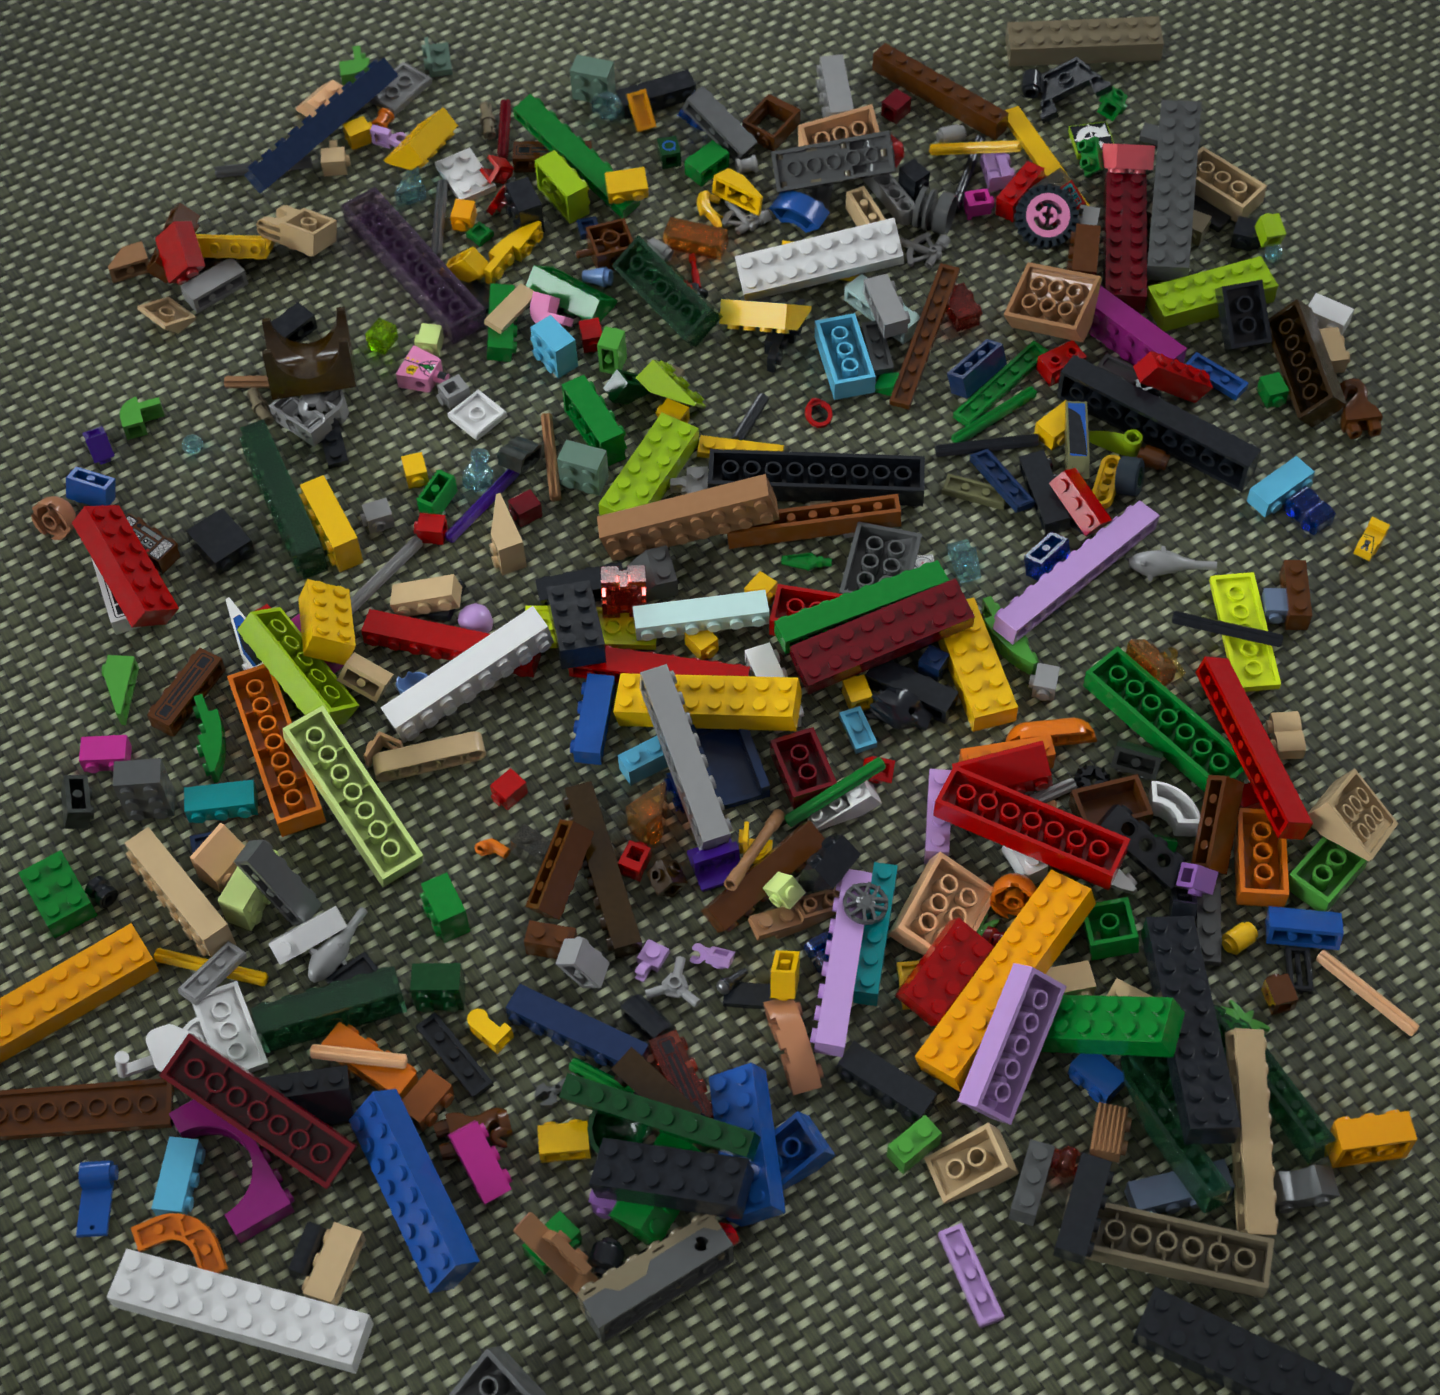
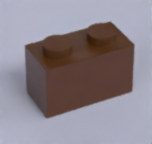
(546, 938)

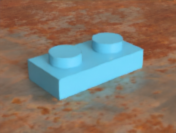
(858, 729)

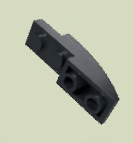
(777, 342)

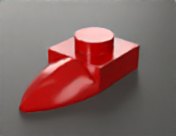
(498, 202)

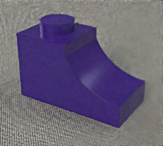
(98, 445)

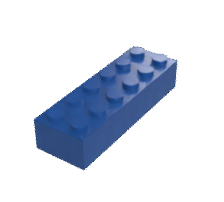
(743, 1100)

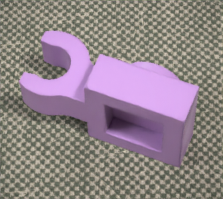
(383, 137)
(650, 957)
(718, 957)

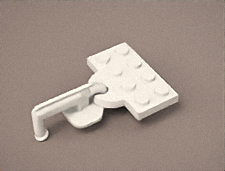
(220, 1021)

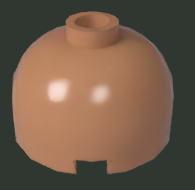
(54, 517)

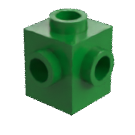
(1112, 104)

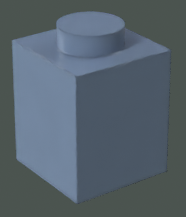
(1274, 605)

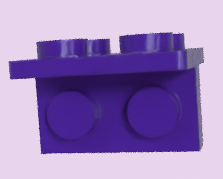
(714, 865)

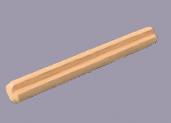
(1367, 993)

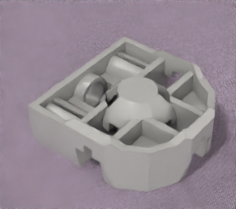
(313, 423)

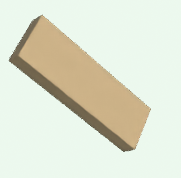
(509, 309)

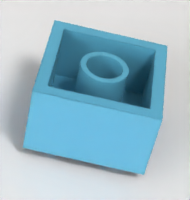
(554, 346)

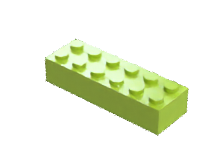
(1194, 296)
(652, 465)
(303, 678)

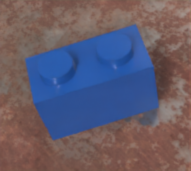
(90, 487)
(1096, 1076)

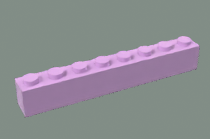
(839, 972)

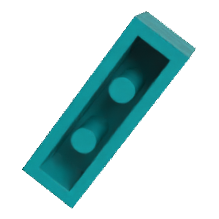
(221, 801)

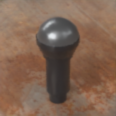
(726, 985)

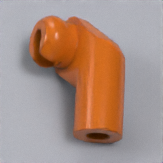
(492, 846)

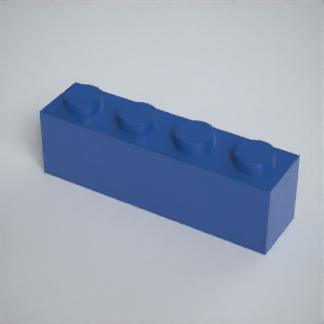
(594, 719)

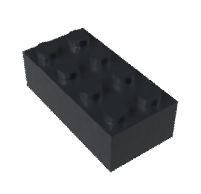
(576, 624)

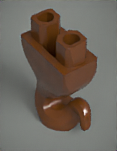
(1359, 412)
(457, 1120)

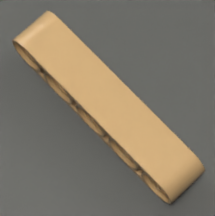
(428, 756)

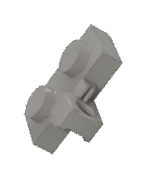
(694, 481)

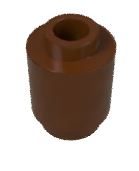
(1154, 457)

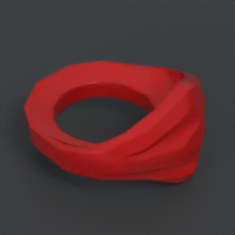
(808, 410)

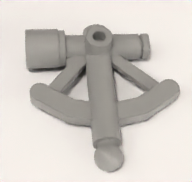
(747, 221)
(931, 254)

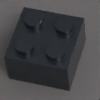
(523, 203)

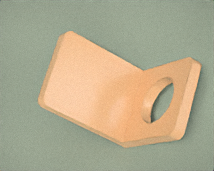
(375, 746)

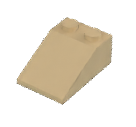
(506, 541)
(971, 1164)

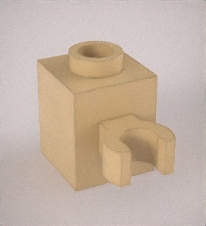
(334, 160)

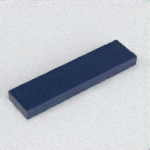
(1002, 480)

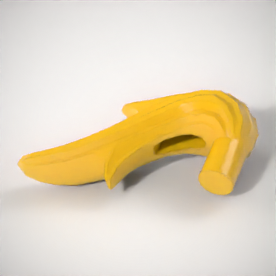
(704, 207)

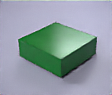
(479, 234)

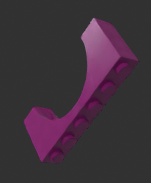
(265, 1199)

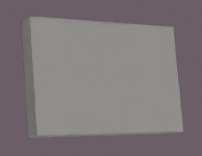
(403, 89)

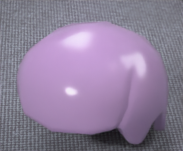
(475, 618)

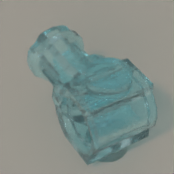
(478, 473)

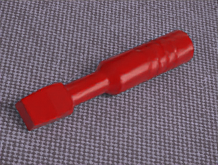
(694, 272)

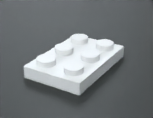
(464, 176)

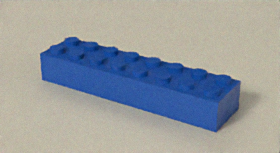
(413, 1191)

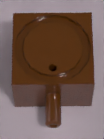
(606, 242)

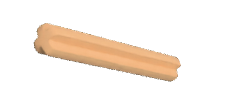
(358, 1056)

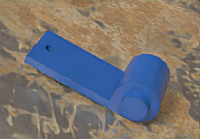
(97, 1186)

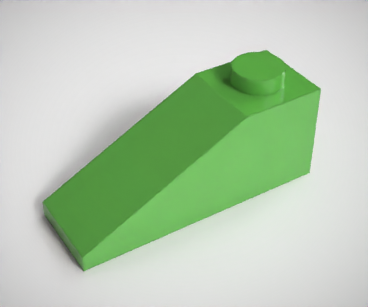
(121, 677)

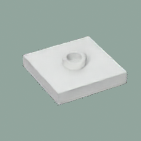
(477, 415)

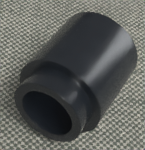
(1031, 83)

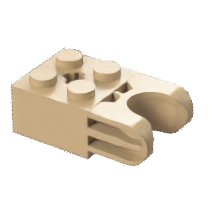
(299, 229)

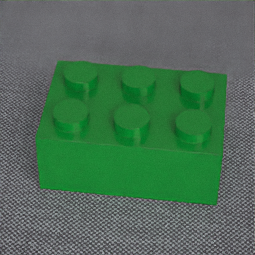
(57, 894)

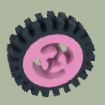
(1065, 219)

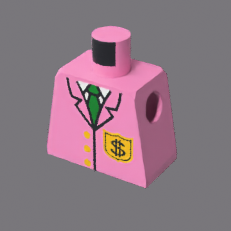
(420, 371)

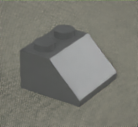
(660, 573)

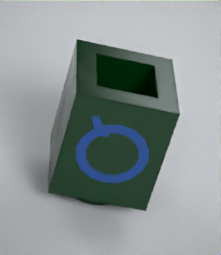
(669, 152)

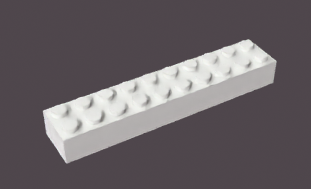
(240, 1310)

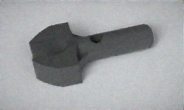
(552, 1091)

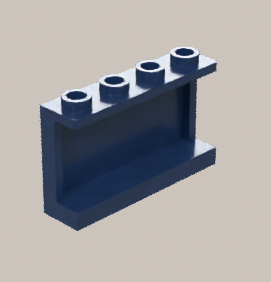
(733, 765)

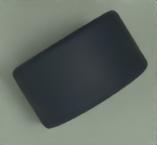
(1129, 476)

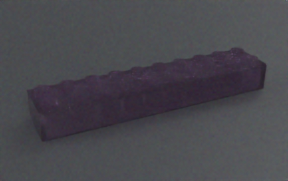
(414, 265)

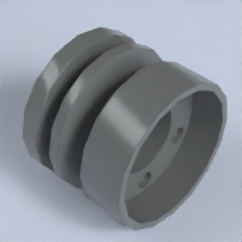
(931, 209)

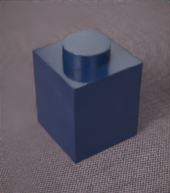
(933, 663)

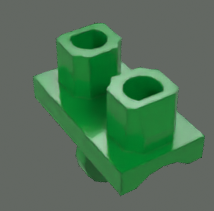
(1091, 156)

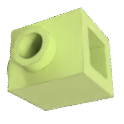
(430, 338)
(783, 890)

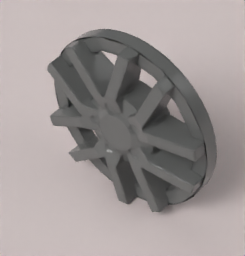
(865, 903)

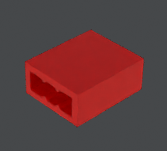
(180, 252)

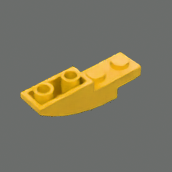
(512, 247)

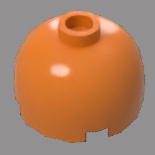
(1011, 894)

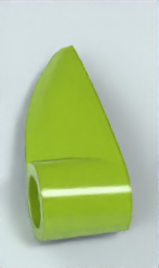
(1123, 444)

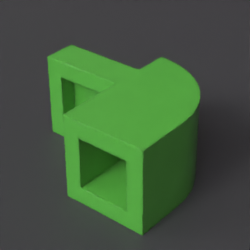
(351, 68)
(135, 414)

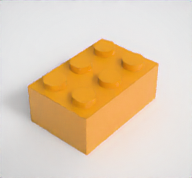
(1372, 1138)

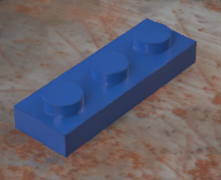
(1220, 377)

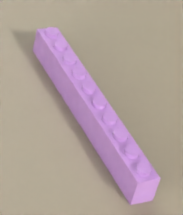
(1075, 572)

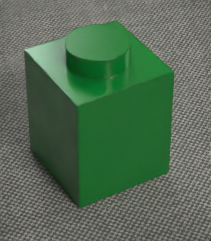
(1272, 390)

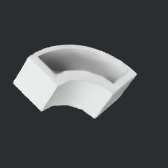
(1174, 808)

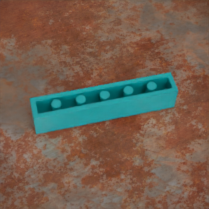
(875, 939)

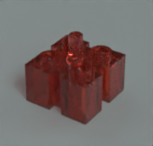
(622, 590)

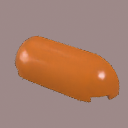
(1062, 731)

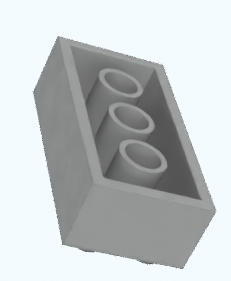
(834, 85)

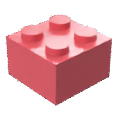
(1128, 158)

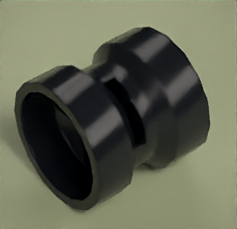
(101, 892)

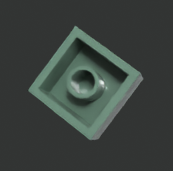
(591, 77)
(583, 467)

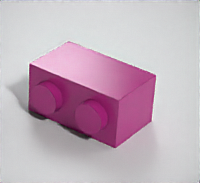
(101, 752)

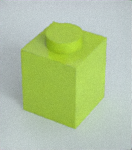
(1270, 230)

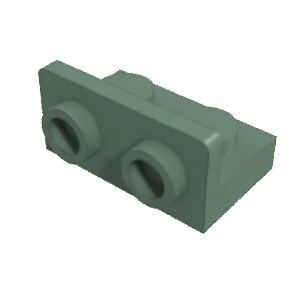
(437, 59)

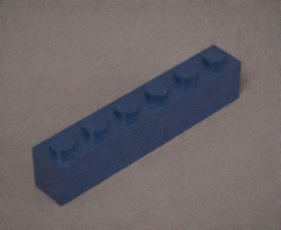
(571, 1027)

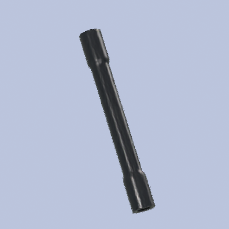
(967, 174)

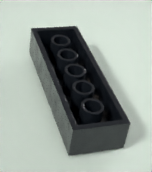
(672, 1178)

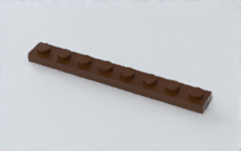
(924, 336)

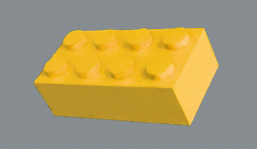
(331, 524)
(326, 622)

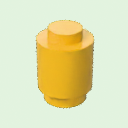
(1239, 937)

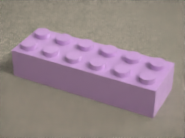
(1012, 1043)

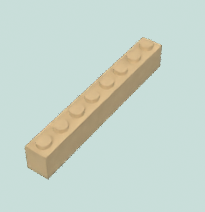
(1253, 1148)

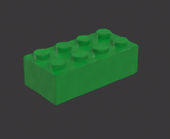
(593, 419)

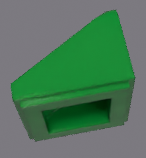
(886, 383)

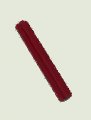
(504, 128)

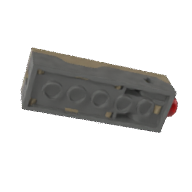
(837, 161)
(657, 1275)

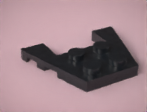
(1065, 81)

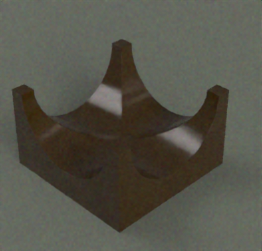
(309, 367)

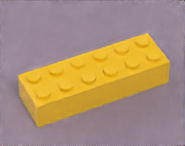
(979, 675)

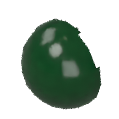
(605, 1126)

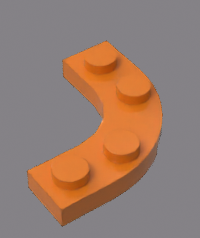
(186, 1229)

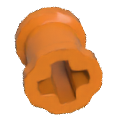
(382, 118)

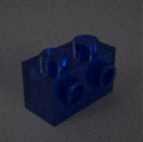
(1046, 555)

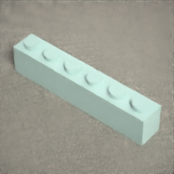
(700, 614)

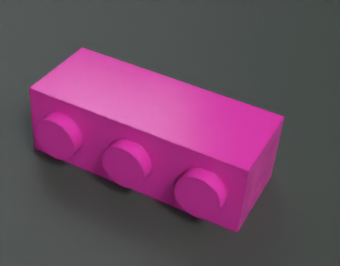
(480, 1161)

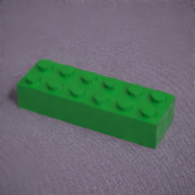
(1115, 1026)

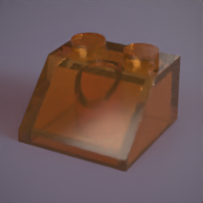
(1151, 660)
(648, 815)

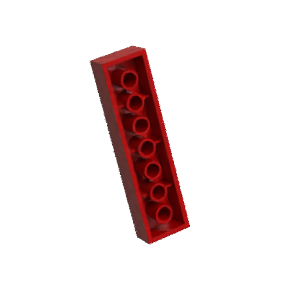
(1031, 827)

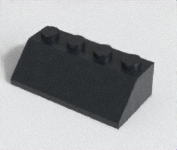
(322, 1092)

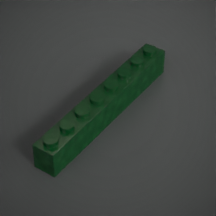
(660, 1117)

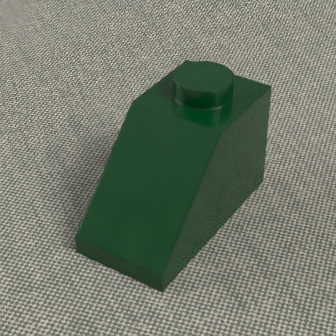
(624, 387)

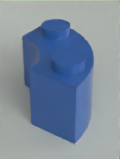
(799, 210)

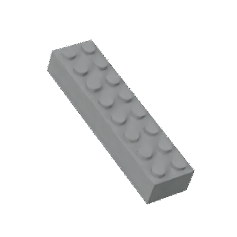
(684, 758)

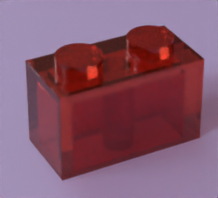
(963, 309)

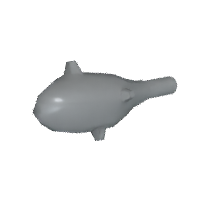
(1165, 562)
(334, 951)

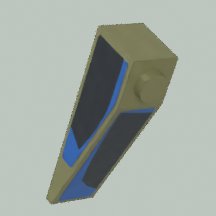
(1077, 438)

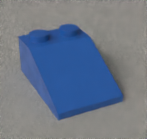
(800, 1149)

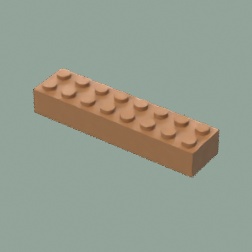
(688, 517)

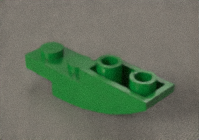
(212, 739)

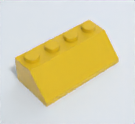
(423, 141)
(763, 315)

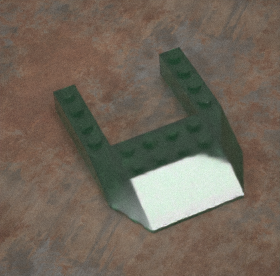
(1155, 1102)

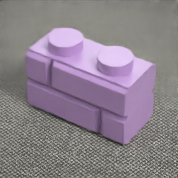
(996, 170)

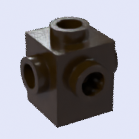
(667, 877)

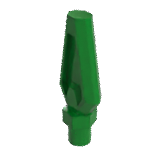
(806, 561)

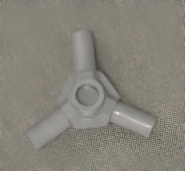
(674, 985)

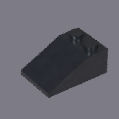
(828, 864)

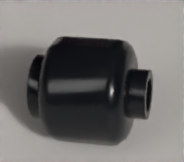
(606, 1255)

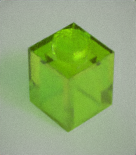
(381, 336)

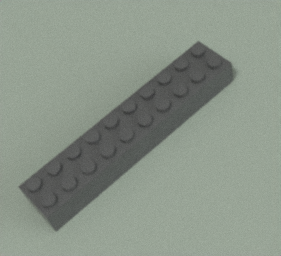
(1174, 190)

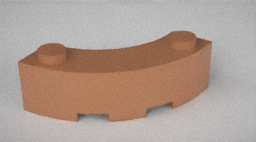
(790, 1034)

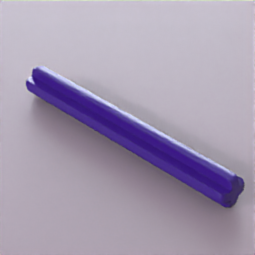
(480, 505)

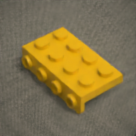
(234, 246)

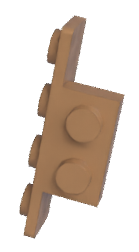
(556, 1252)

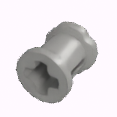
(746, 165)

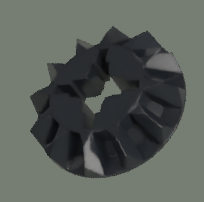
(1083, 775)

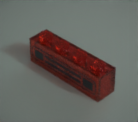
(680, 1070)

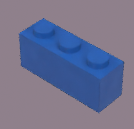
(1304, 928)

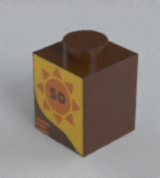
(1279, 993)

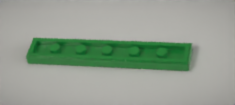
(999, 384)

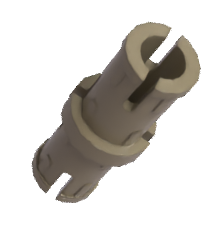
(487, 120)
(260, 406)

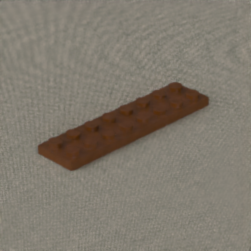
(85, 1109)

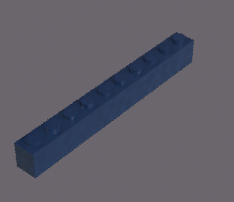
(320, 126)

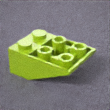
(661, 380)

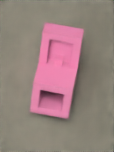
(545, 305)

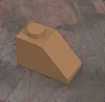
(129, 262)

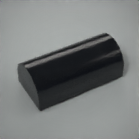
(306, 1250)

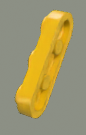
(1106, 475)

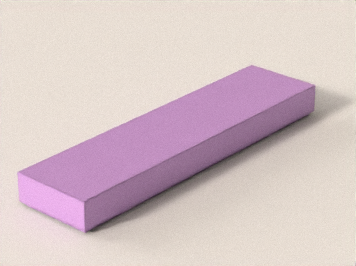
(971, 1275)

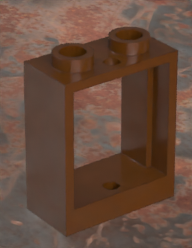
(771, 105)

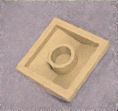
(168, 314)

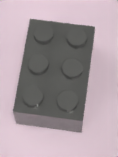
(144, 789)

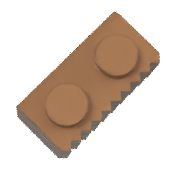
(1109, 1131)

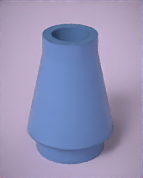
(599, 276)

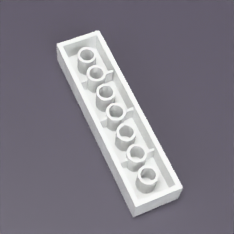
(819, 259)
(468, 675)

